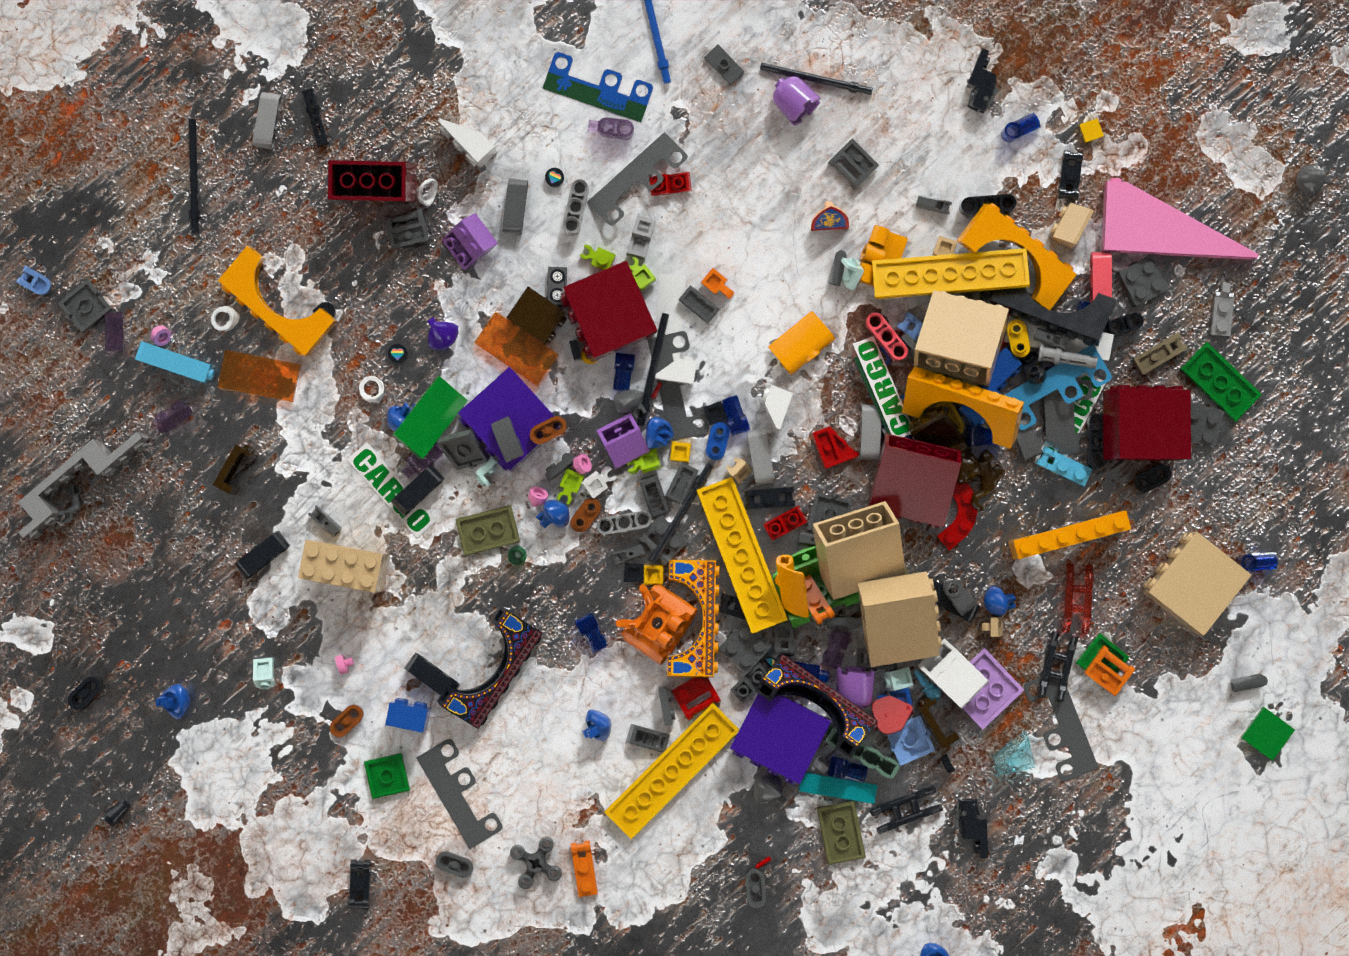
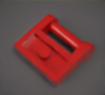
(690, 691)

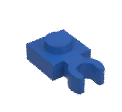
(901, 694)

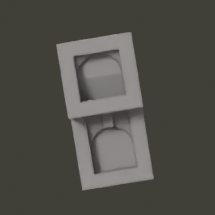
(641, 238)

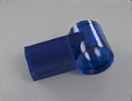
(1021, 127)
(623, 368)
(737, 419)
(979, 436)
(1259, 561)
(590, 630)
(842, 769)

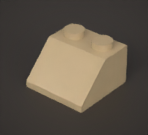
(1071, 225)

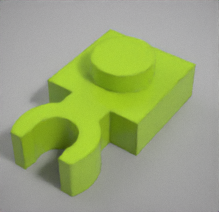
(600, 259)
(642, 274)
(646, 462)
(571, 483)

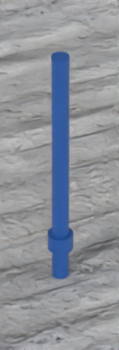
(662, 63)

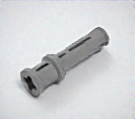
(1057, 355)

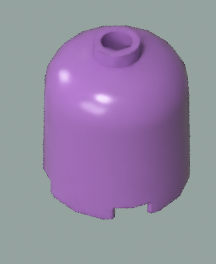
(795, 99)
(856, 685)

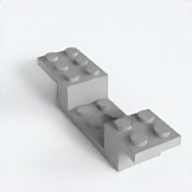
(95, 455)

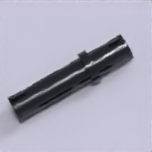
(309, 95)

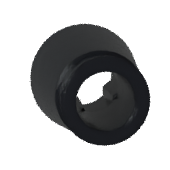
(116, 813)

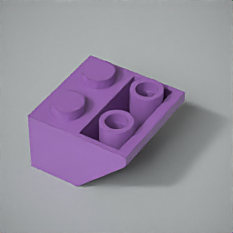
(469, 241)
(623, 440)

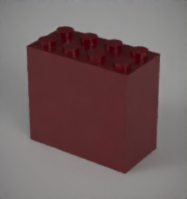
(372, 181)
(608, 311)
(1147, 423)
(916, 479)

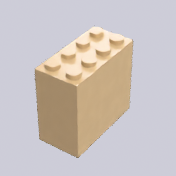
(961, 337)
(858, 548)
(344, 566)
(1196, 582)
(900, 618)

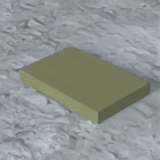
(487, 530)
(841, 832)

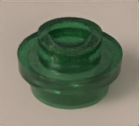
(511, 555)

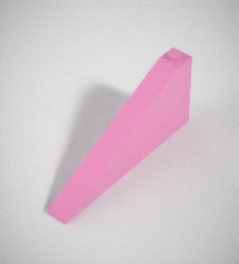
(1145, 225)

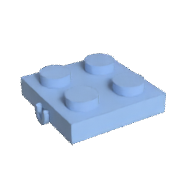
(911, 741)

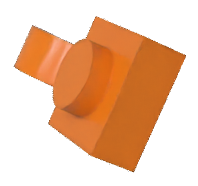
(716, 282)

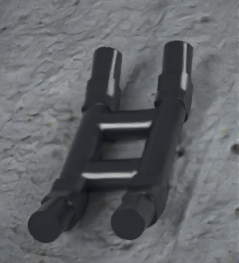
(1048, 673)
(917, 813)

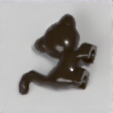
(988, 475)

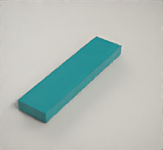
(838, 788)

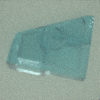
(1014, 755)

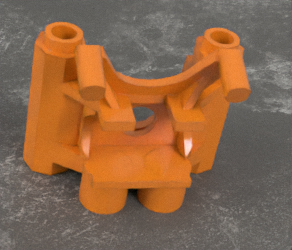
(676, 618)

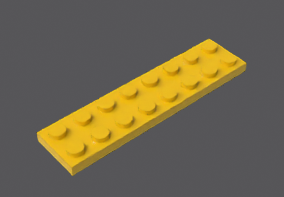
(951, 273)
(742, 555)
(671, 771)

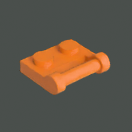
(1104, 675)

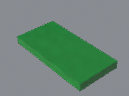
(1220, 382)
(429, 417)

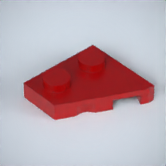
(832, 448)

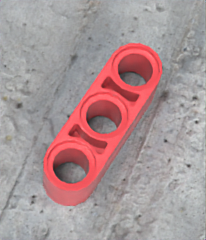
(1100, 274)
(885, 327)

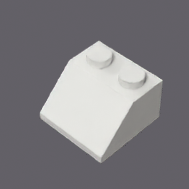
(776, 404)

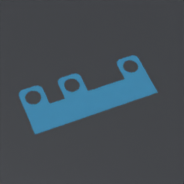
(1058, 378)

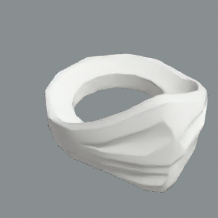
(427, 199)
(233, 315)
(376, 399)

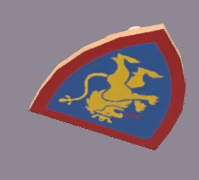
(830, 218)

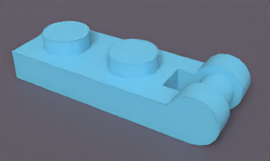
(1064, 466)

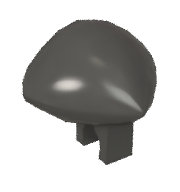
(1311, 180)
(627, 400)
(768, 789)

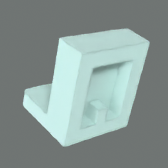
(853, 272)
(488, 468)
(263, 673)
(896, 679)

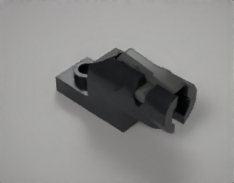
(982, 83)
(971, 826)

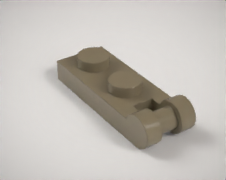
(1159, 354)

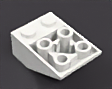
(474, 143)
(953, 674)

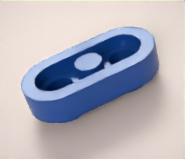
(717, 441)

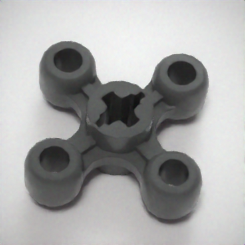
(540, 854)

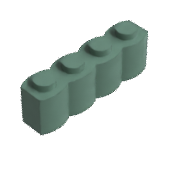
(868, 756)

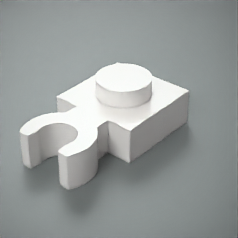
(597, 482)

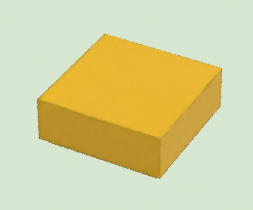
(1091, 130)
(680, 452)
(653, 574)

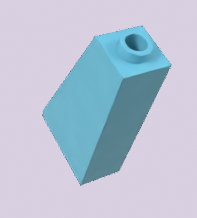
(175, 362)

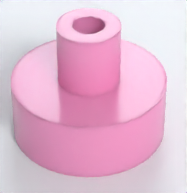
(160, 335)
(581, 464)
(537, 496)
(342, 664)

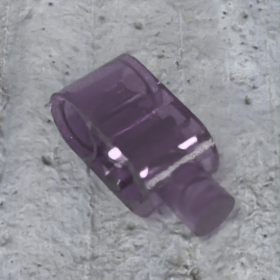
(596, 126)
(418, 465)

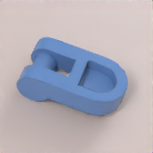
(40, 284)
(903, 327)

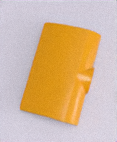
(881, 246)
(801, 342)
(791, 587)

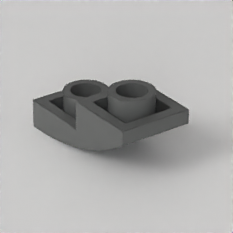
(507, 439)
(1027, 441)
(746, 686)

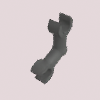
(74, 493)

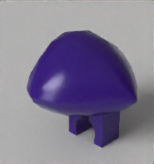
(442, 334)

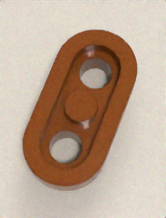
(548, 430)
(586, 515)
(346, 720)

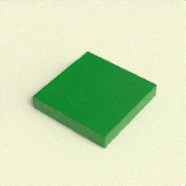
(1093, 648)
(1267, 733)
(387, 775)

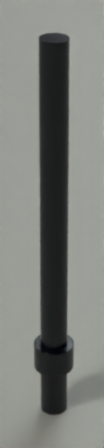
(853, 87)
(194, 213)
(653, 368)
(700, 481)

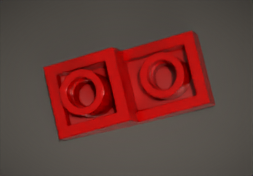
(671, 184)
(785, 523)

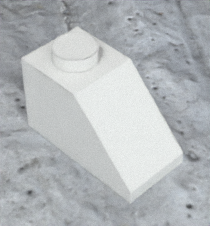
(679, 371)

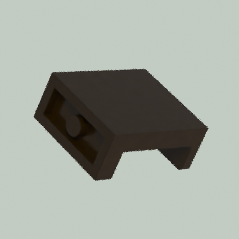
(537, 316)
(938, 429)
(230, 467)
(942, 739)

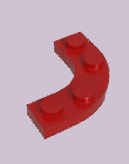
(964, 519)

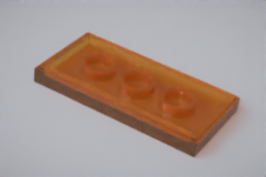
(516, 348)
(259, 375)

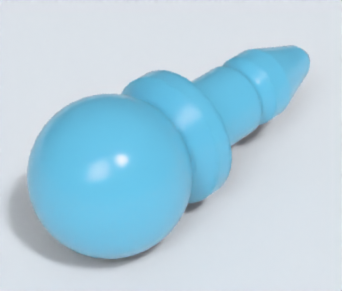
(930, 689)

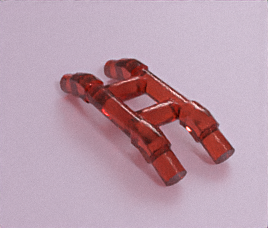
(1069, 606)

